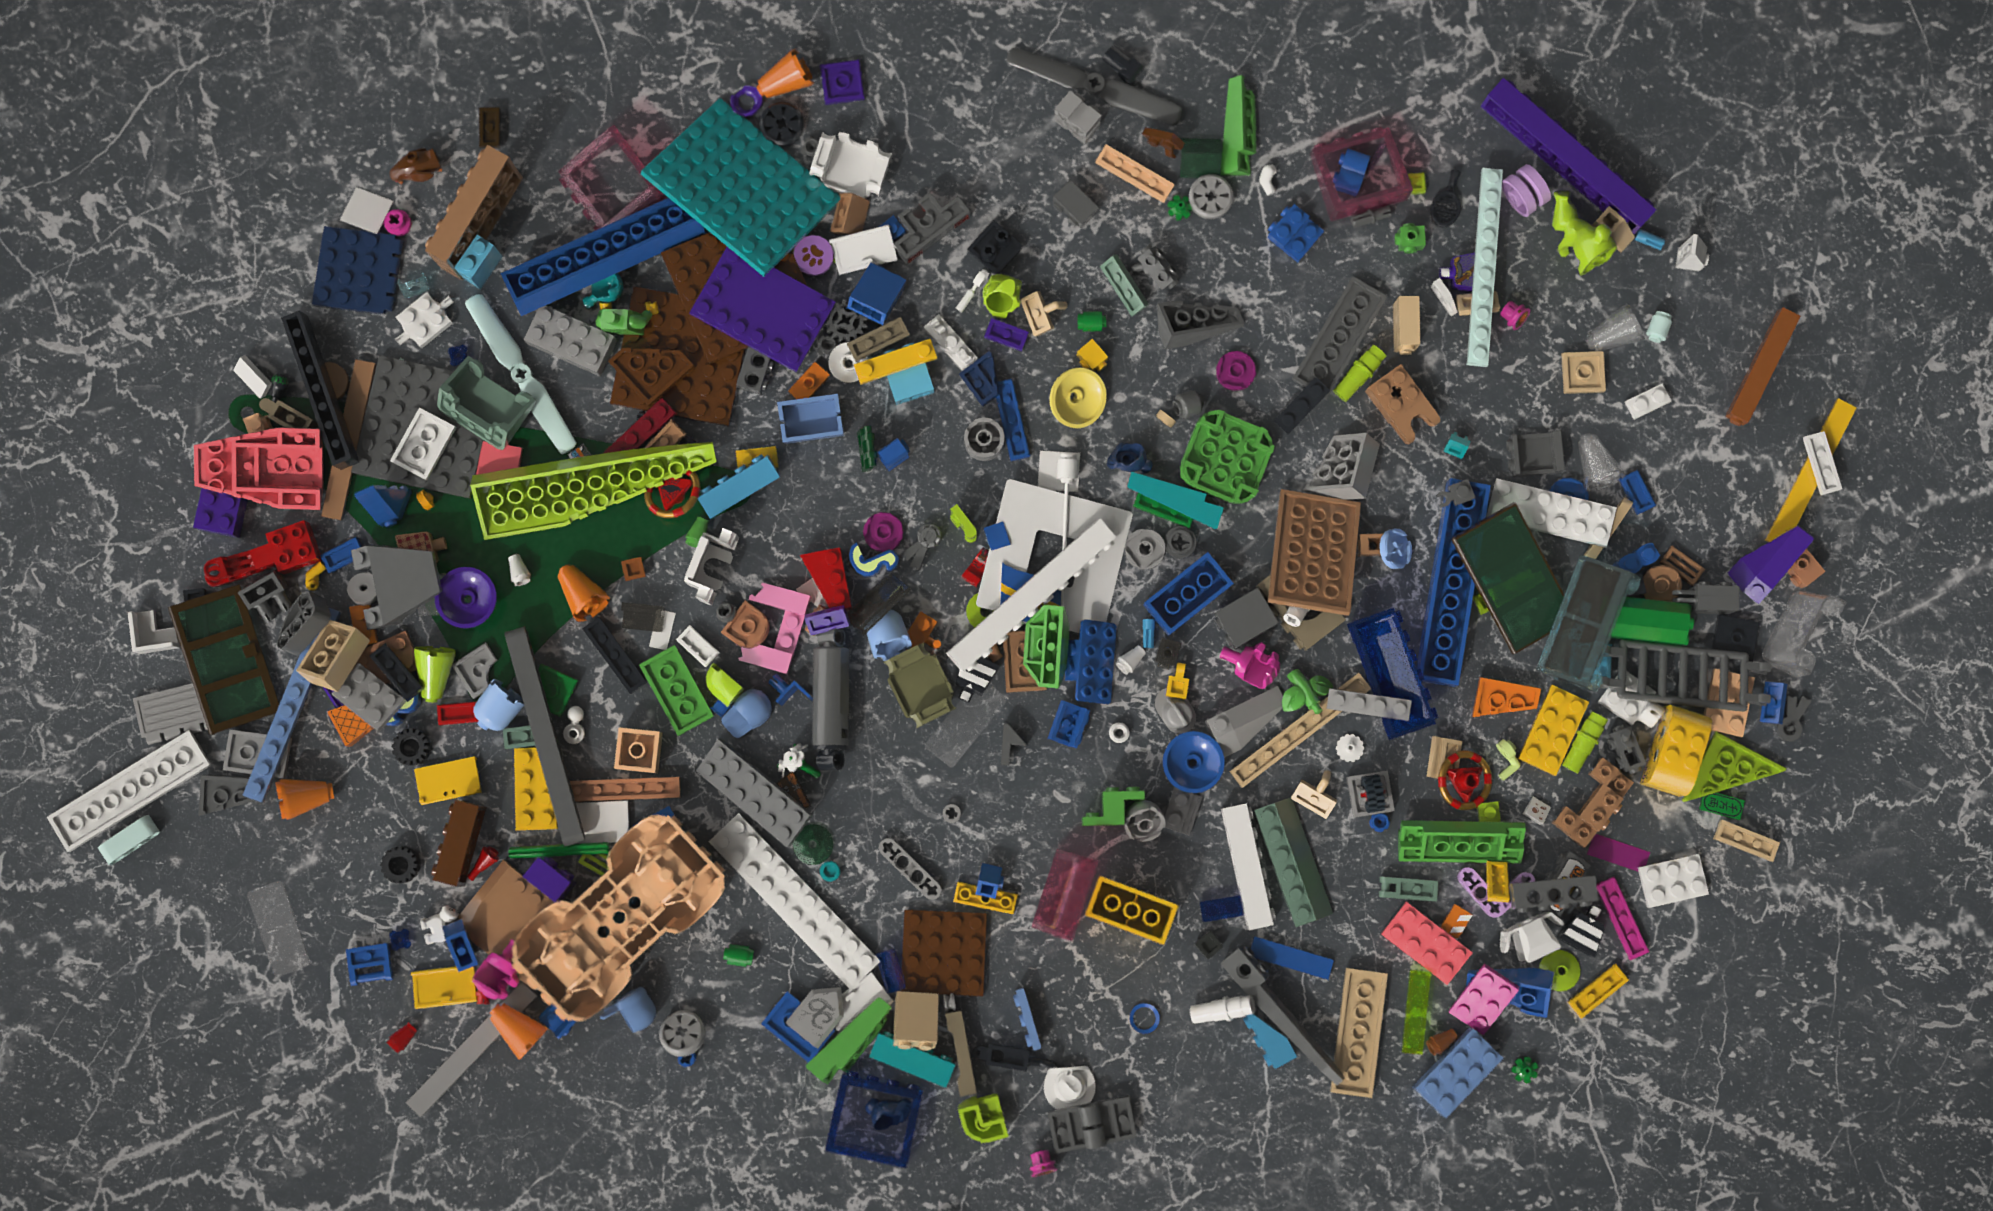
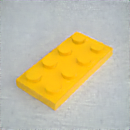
(1553, 730)
(532, 797)

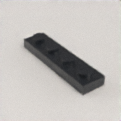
(614, 655)

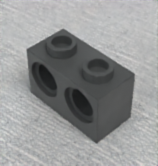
(750, 370)

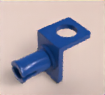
(786, 690)

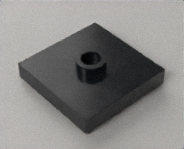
(1735, 635)

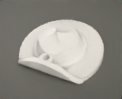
(1069, 1086)

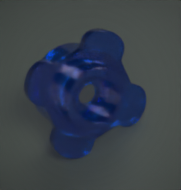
(453, 351)
(405, 943)

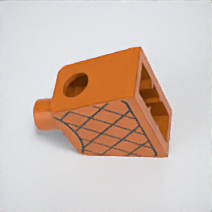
(349, 725)

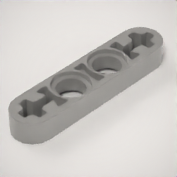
(912, 866)

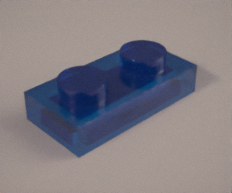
(1221, 908)
(890, 971)

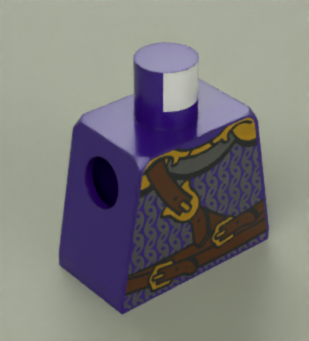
(1460, 272)

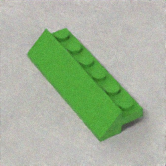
(1461, 841)

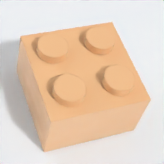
(638, 750)

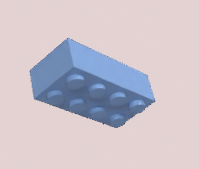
(1457, 1072)

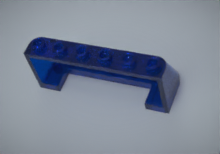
(1392, 669)

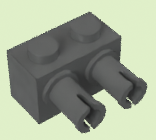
(260, 591)

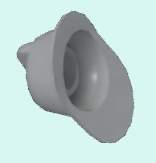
(1175, 712)

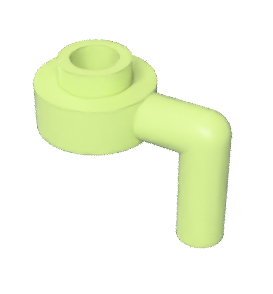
(1508, 749)

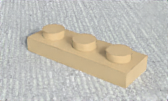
(1746, 840)

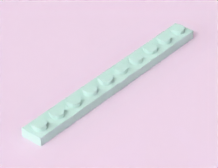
(1484, 267)

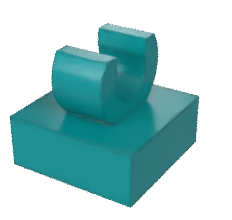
(1457, 446)

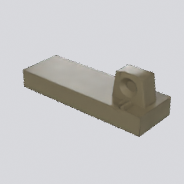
(878, 339)

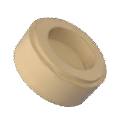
(1165, 418)

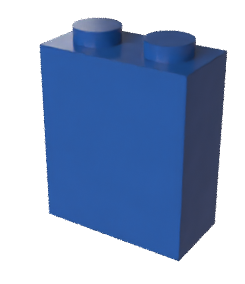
(876, 293)

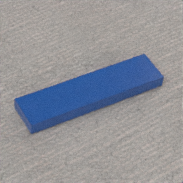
(1012, 421)
(1291, 958)

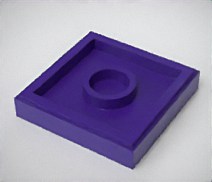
(842, 82)

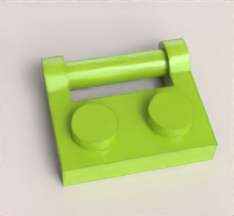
(960, 520)

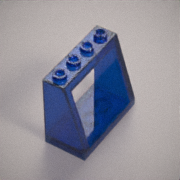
(867, 1153)

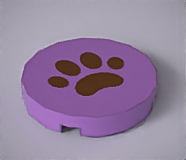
(813, 255)

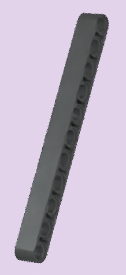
(545, 736)

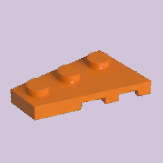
(1501, 697)

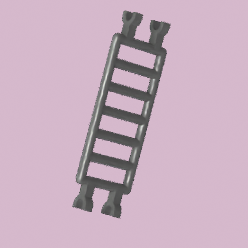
(1661, 697)

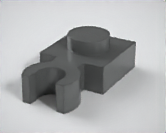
(1458, 493)

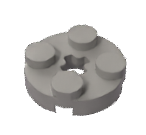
(1156, 549)

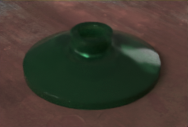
(823, 847)

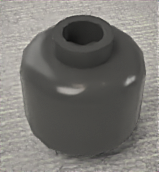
(1188, 404)

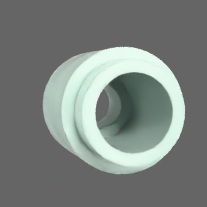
(1659, 327)

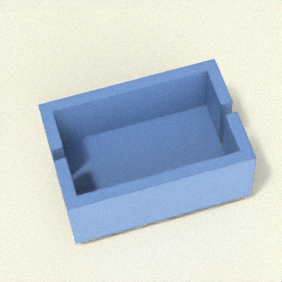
(810, 418)

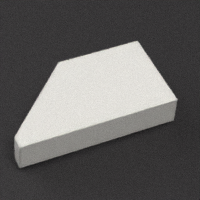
(1444, 296)

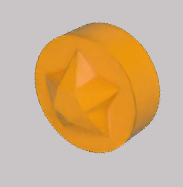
(425, 499)

